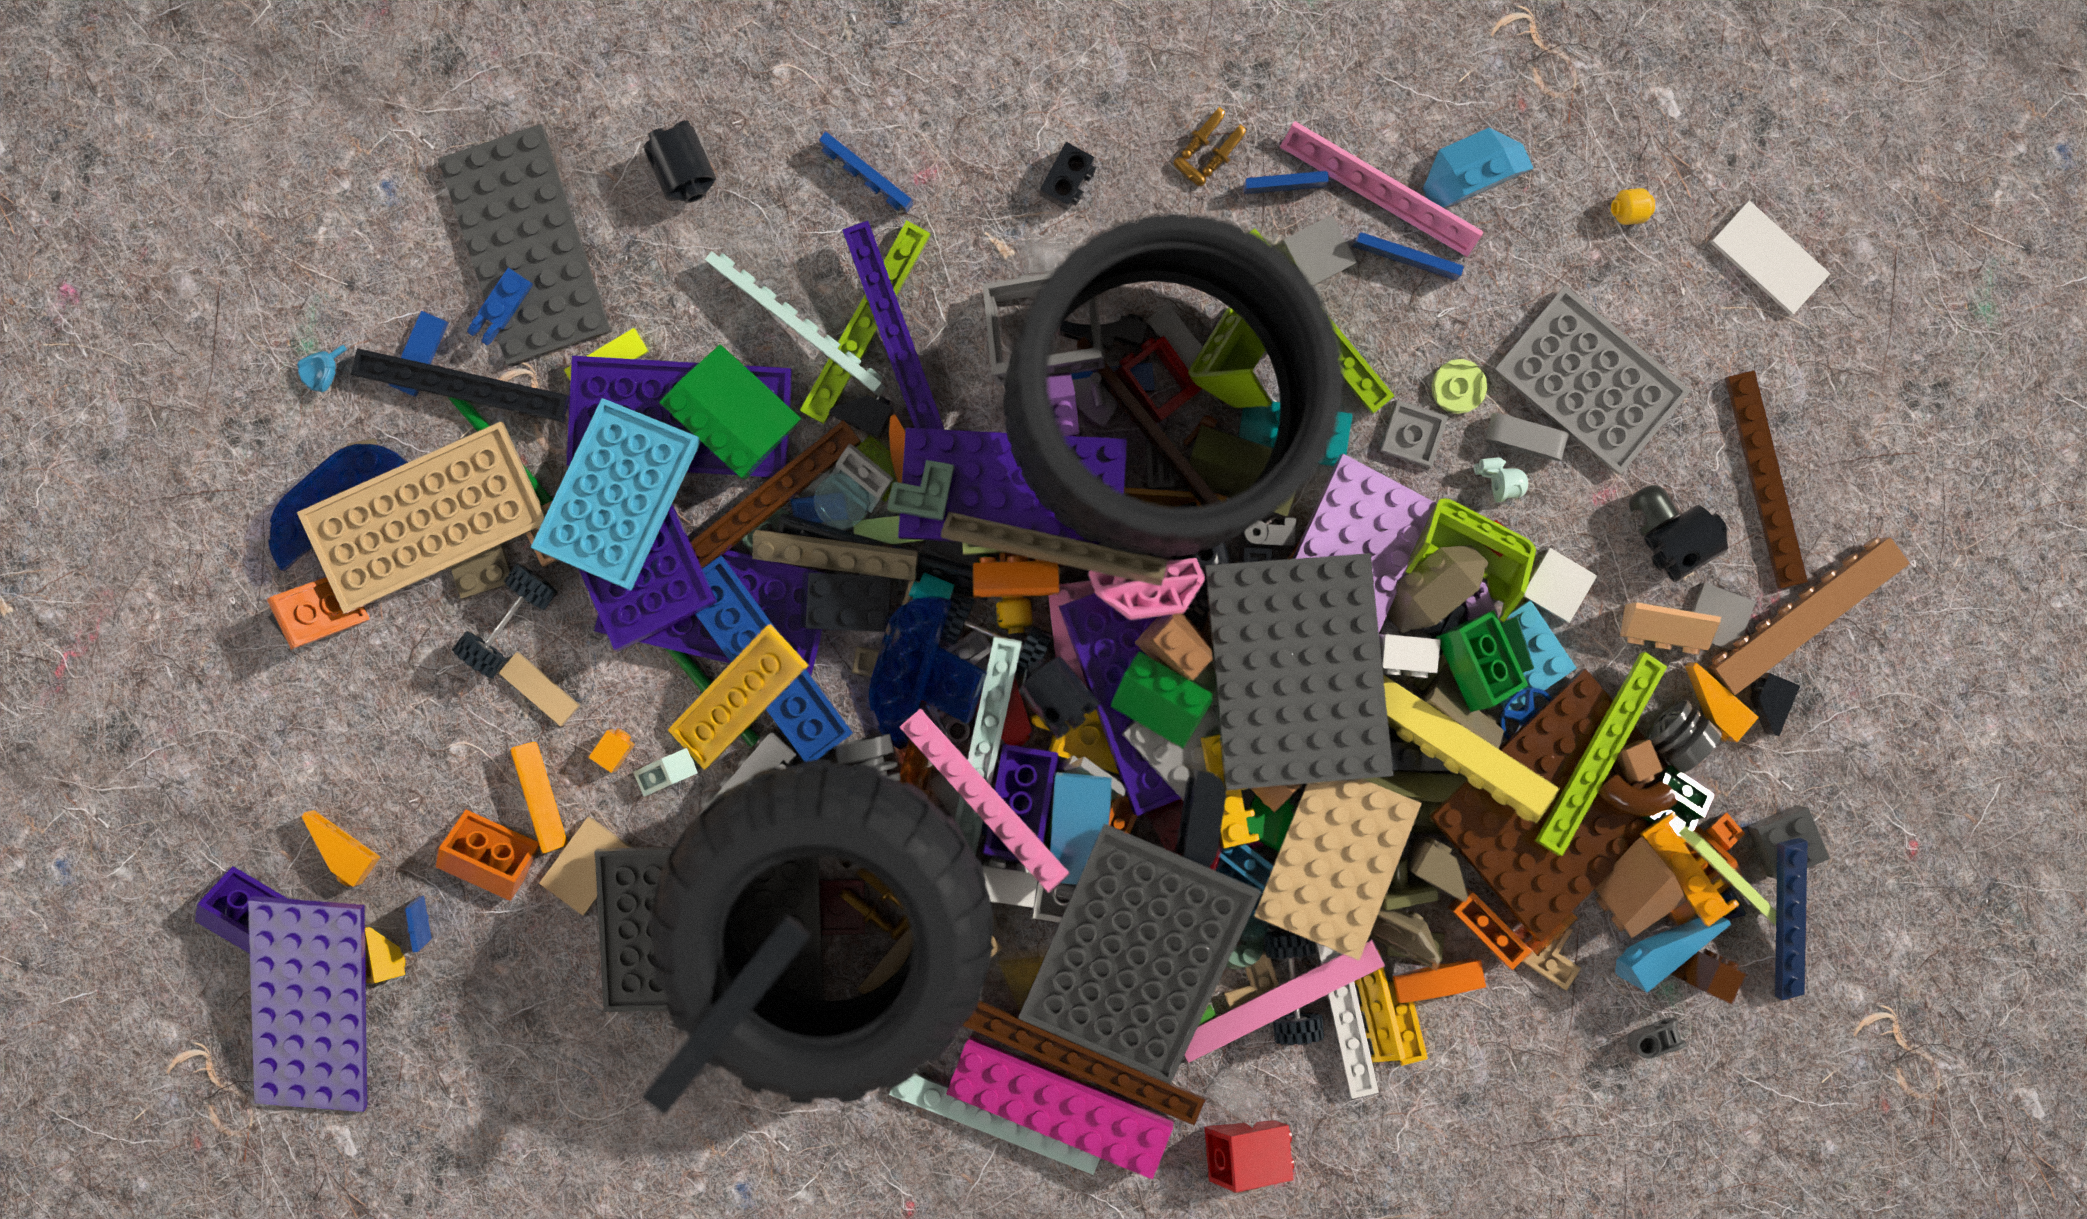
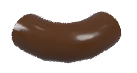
(1638, 801)

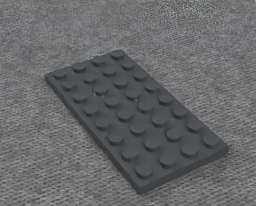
(522, 220)

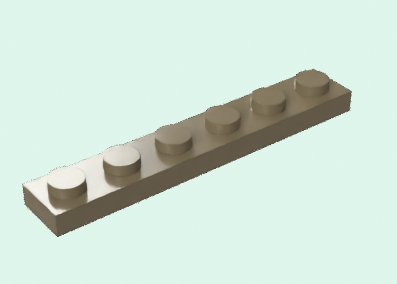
(835, 555)

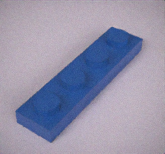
(856, 166)

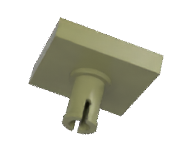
(1407, 889)

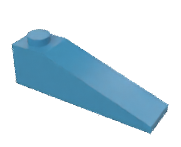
(1661, 954)

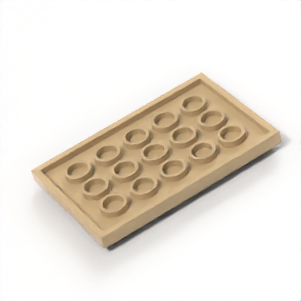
(1337, 863)

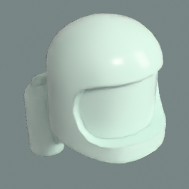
(1505, 482)

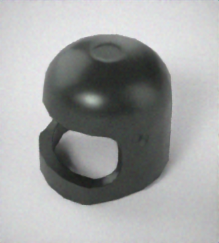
(1655, 504)

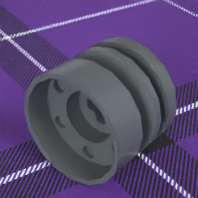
(1683, 736)
(869, 752)

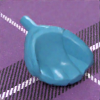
(319, 369)

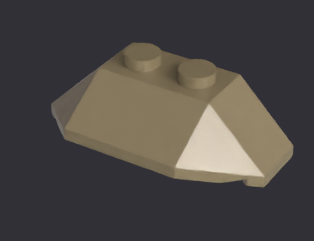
(1437, 587)
(1406, 935)

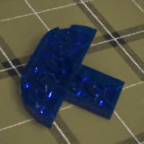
(334, 475)
(916, 669)

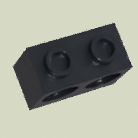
(1062, 174)

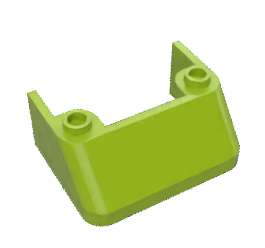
(1228, 364)
(1457, 525)

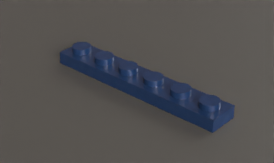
(1791, 918)

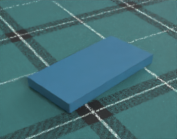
(1078, 815)

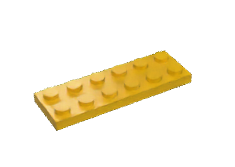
(738, 696)

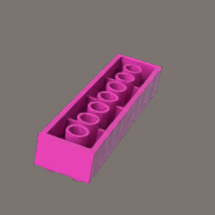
(1060, 1107)

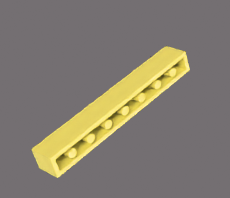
(1467, 753)

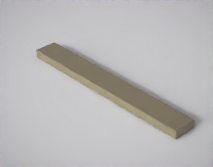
(1054, 548)

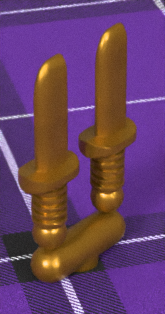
(1221, 154)
(870, 912)

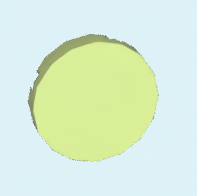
(1459, 386)

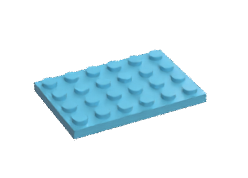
(616, 494)

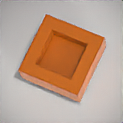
(1725, 831)

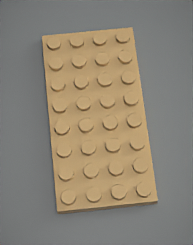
(422, 517)

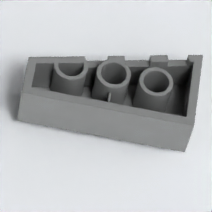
(771, 752)

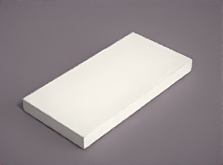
(1770, 258)

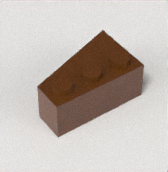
(1712, 975)

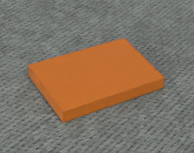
(312, 613)

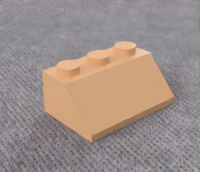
(1668, 627)

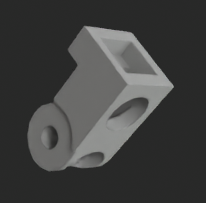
(1272, 534)

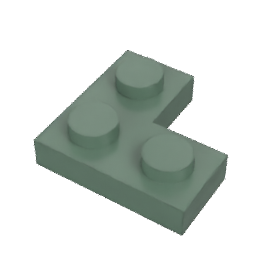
(929, 499)

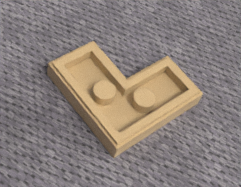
(1554, 965)
(1261, 979)

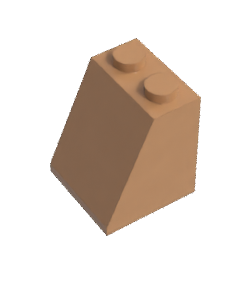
(1177, 644)
(1639, 889)

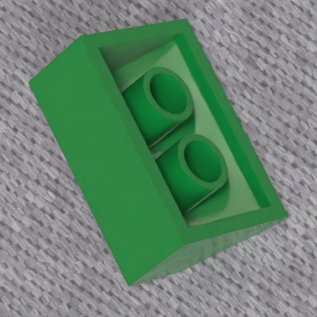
(1482, 661)
(1161, 700)

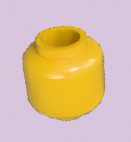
(1633, 206)
(1014, 614)

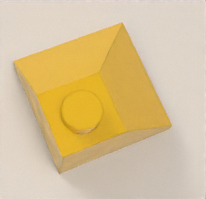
(382, 958)

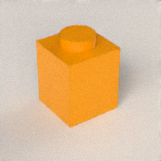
(612, 749)

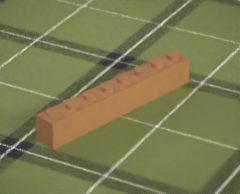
(1808, 615)

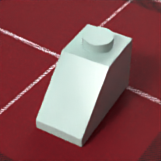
(665, 772)

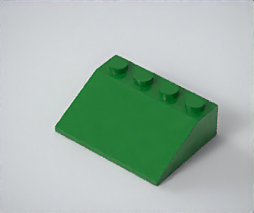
(730, 411)

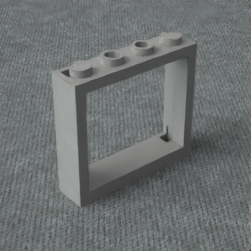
(1029, 286)

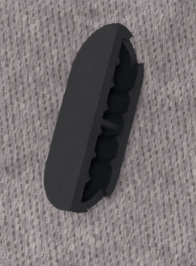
(1201, 818)

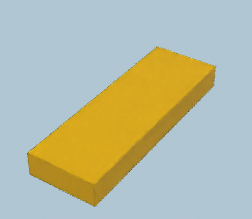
(1409, 1029)

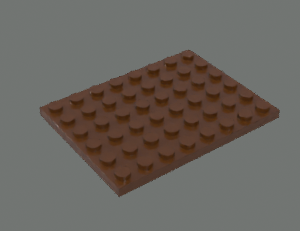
(1502, 845)

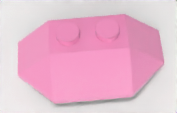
(1146, 600)

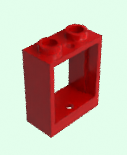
(1175, 367)

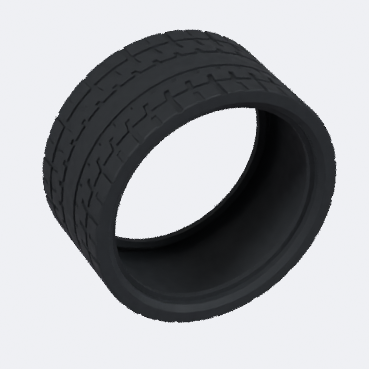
(1251, 281)

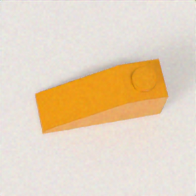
(1720, 705)
(341, 851)

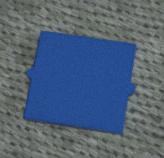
(418, 923)

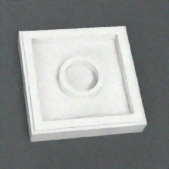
(1559, 585)

